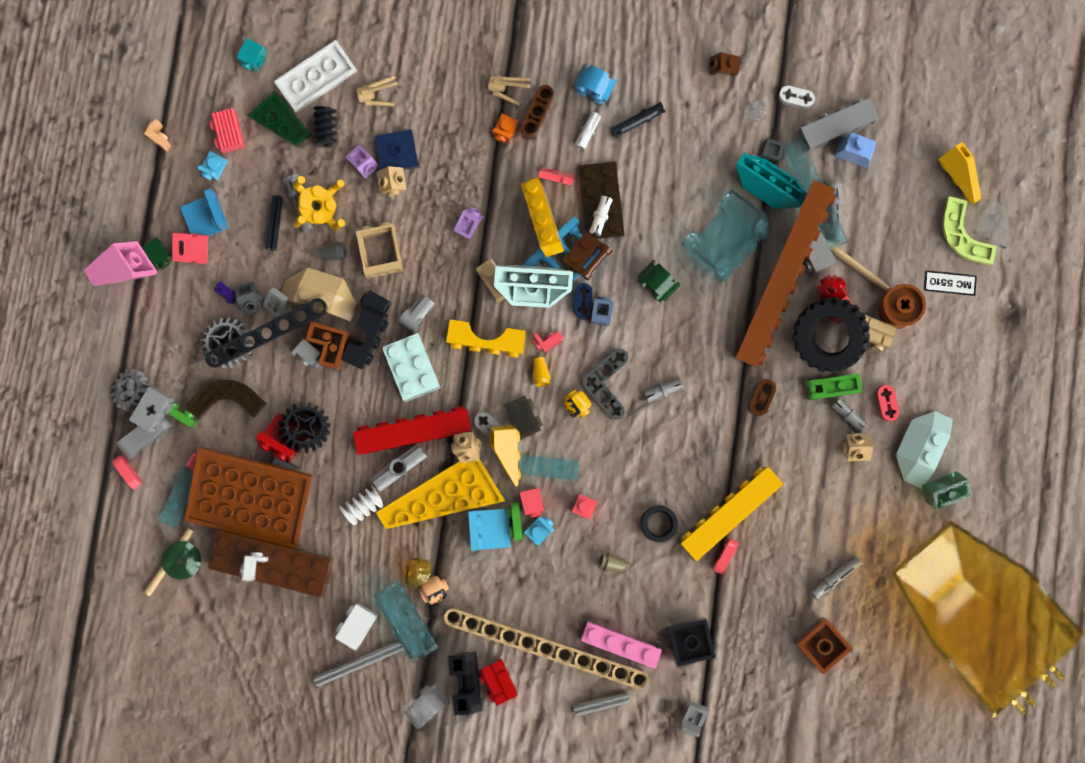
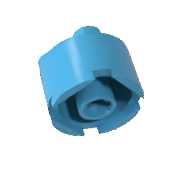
(594, 83)

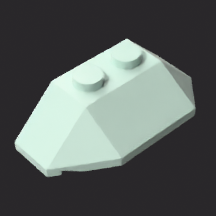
(532, 284)
(923, 447)

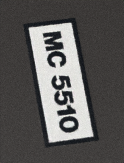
(950, 283)

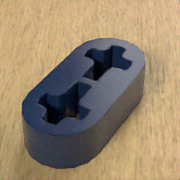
(588, 301)

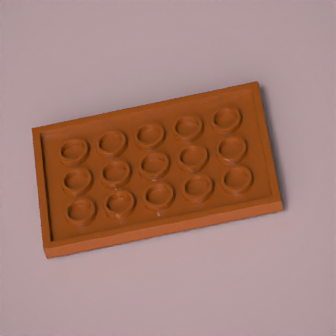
(248, 497)

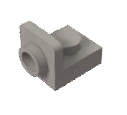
(276, 302)

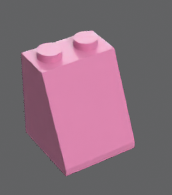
(120, 264)

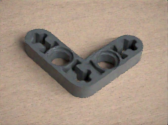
(600, 379)

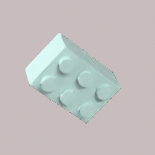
(411, 367)

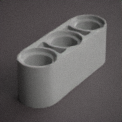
(140, 439)

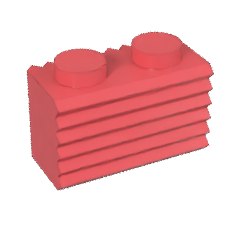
(227, 130)

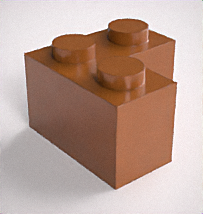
(333, 343)

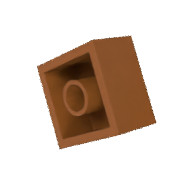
(823, 645)

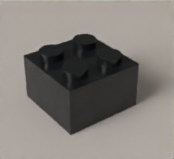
(691, 641)

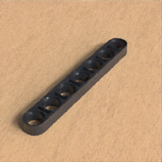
(256, 333)

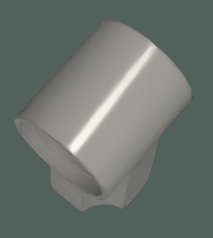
(413, 317)

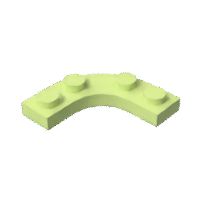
(958, 238)

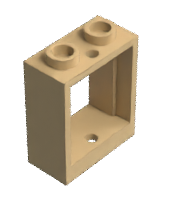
(383, 269)

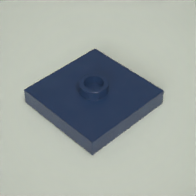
(397, 150)

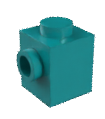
(251, 55)

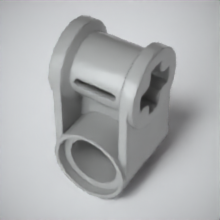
(491, 423)

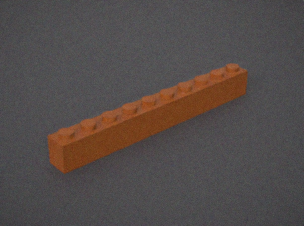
(785, 273)

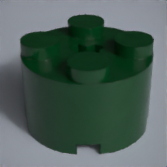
(658, 280)

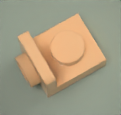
(153, 133)

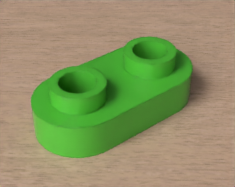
(514, 513)

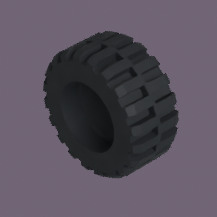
(813, 353)

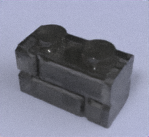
(523, 417)

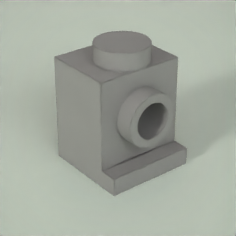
(307, 353)

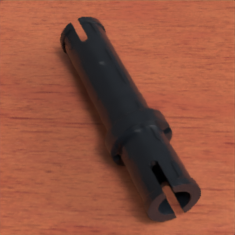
(637, 120)

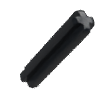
(274, 223)

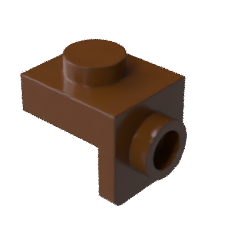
(724, 64)

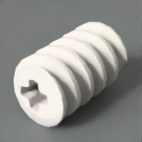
(362, 506)

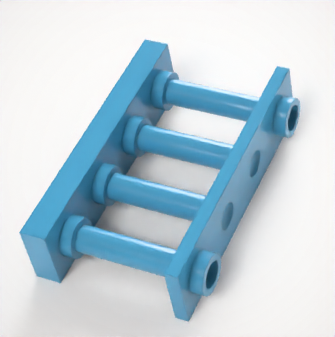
(570, 228)

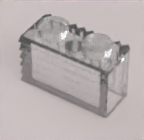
(425, 706)

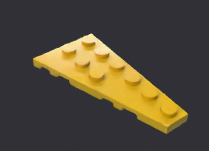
(451, 491)

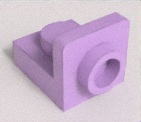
(362, 161)
(468, 222)

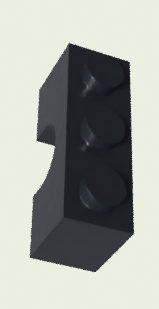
(372, 323)
(465, 668)

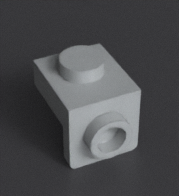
(694, 718)

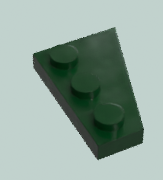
(280, 119)

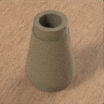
(611, 563)

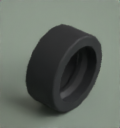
(659, 538)

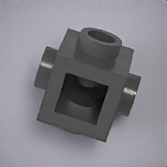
(249, 298)

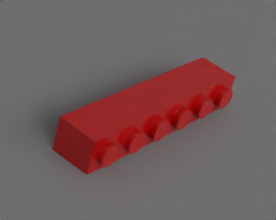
(411, 432)

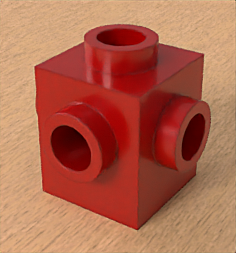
(836, 283)

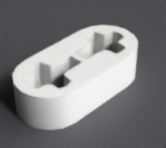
(796, 93)

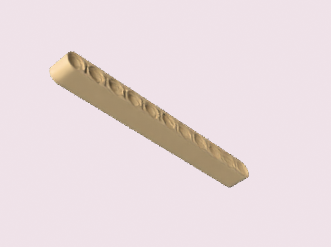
(575, 653)

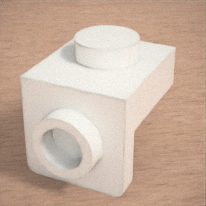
(248, 568)

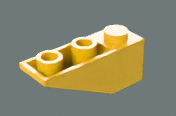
(962, 169)
(504, 445)

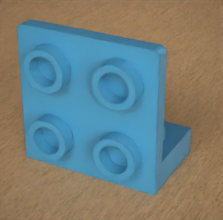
(205, 215)

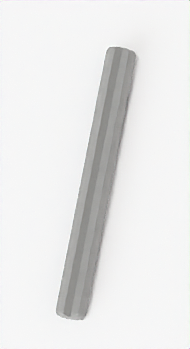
(358, 663)

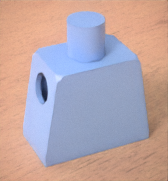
(855, 149)

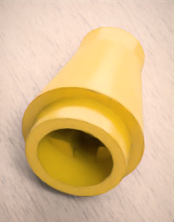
(540, 372)

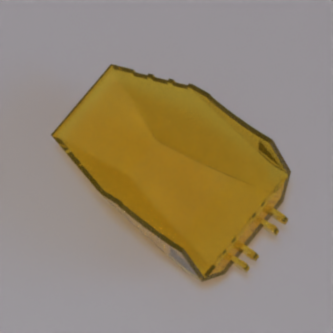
(986, 618)

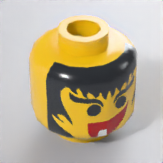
(577, 404)

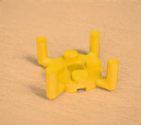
(323, 197)

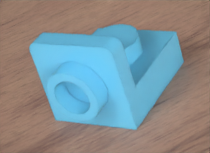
(212, 166)
(539, 529)

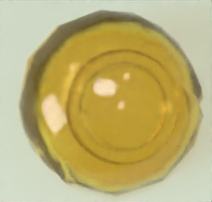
(417, 572)

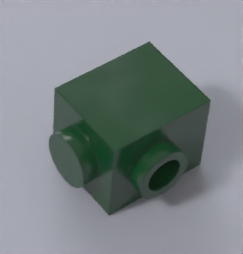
(157, 253)

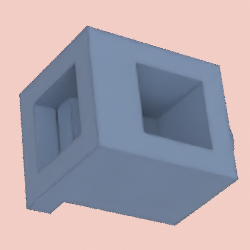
(598, 319)

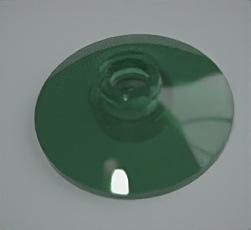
(182, 550)

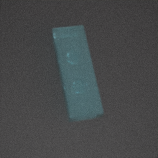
(549, 467)
(178, 499)

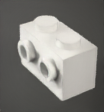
(356, 626)

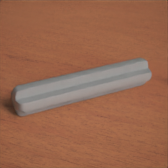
(600, 704)

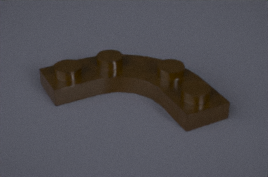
(224, 390)

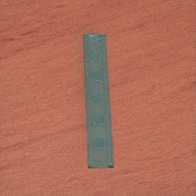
(806, 173)

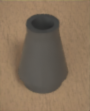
(334, 251)

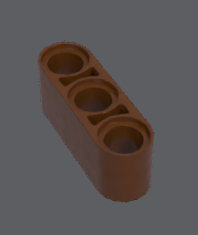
(541, 104)

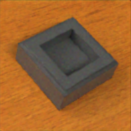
(772, 150)

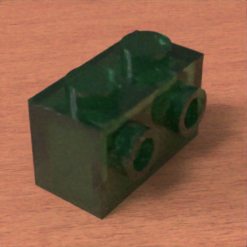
(947, 490)

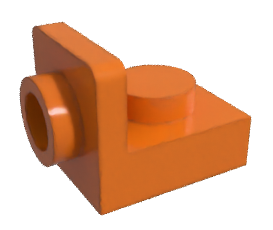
(505, 128)

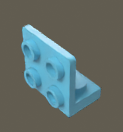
(489, 529)

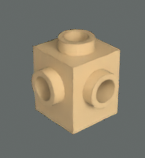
(391, 181)
(466, 447)
(858, 447)

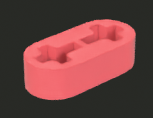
(892, 402)
(127, 472)
(725, 556)

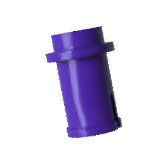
(225, 292)

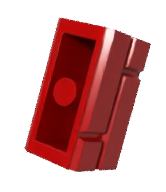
(498, 682)

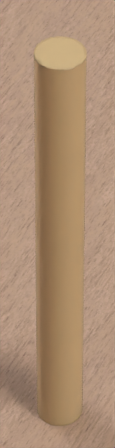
(861, 269)
(160, 574)

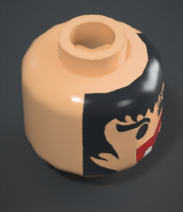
(434, 590)

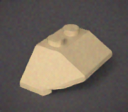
(313, 284)

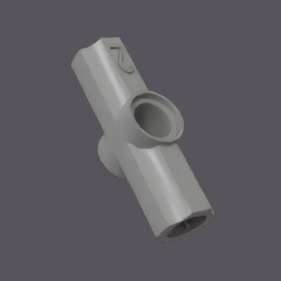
(408, 459)

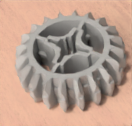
(228, 336)

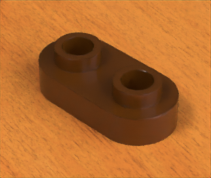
(761, 397)

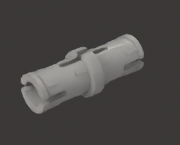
(663, 390)
(849, 415)

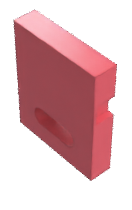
(557, 176)
(194, 247)

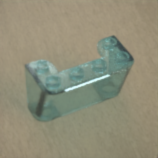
(728, 236)

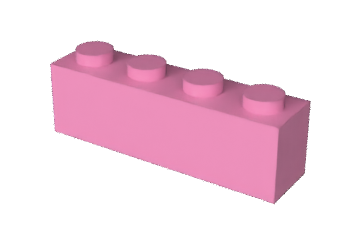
(621, 644)

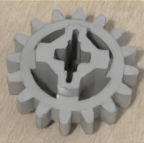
(129, 389)

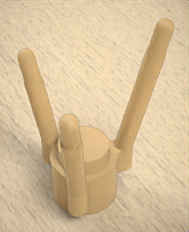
(499, 83)
(366, 93)

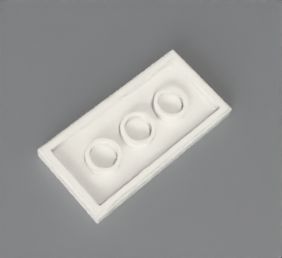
(315, 76)

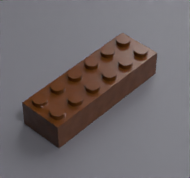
(285, 566)

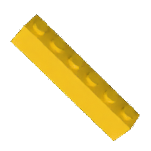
(731, 513)

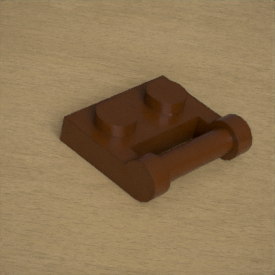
(583, 251)

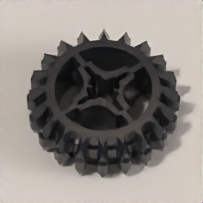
(298, 421)

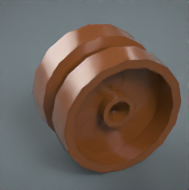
(910, 298)

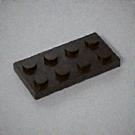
(599, 181)

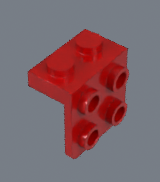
(271, 440)

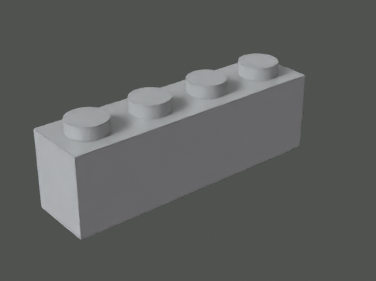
(835, 126)

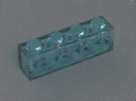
(405, 621)

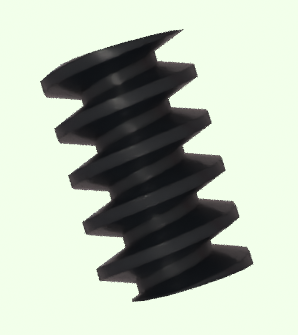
(324, 126)

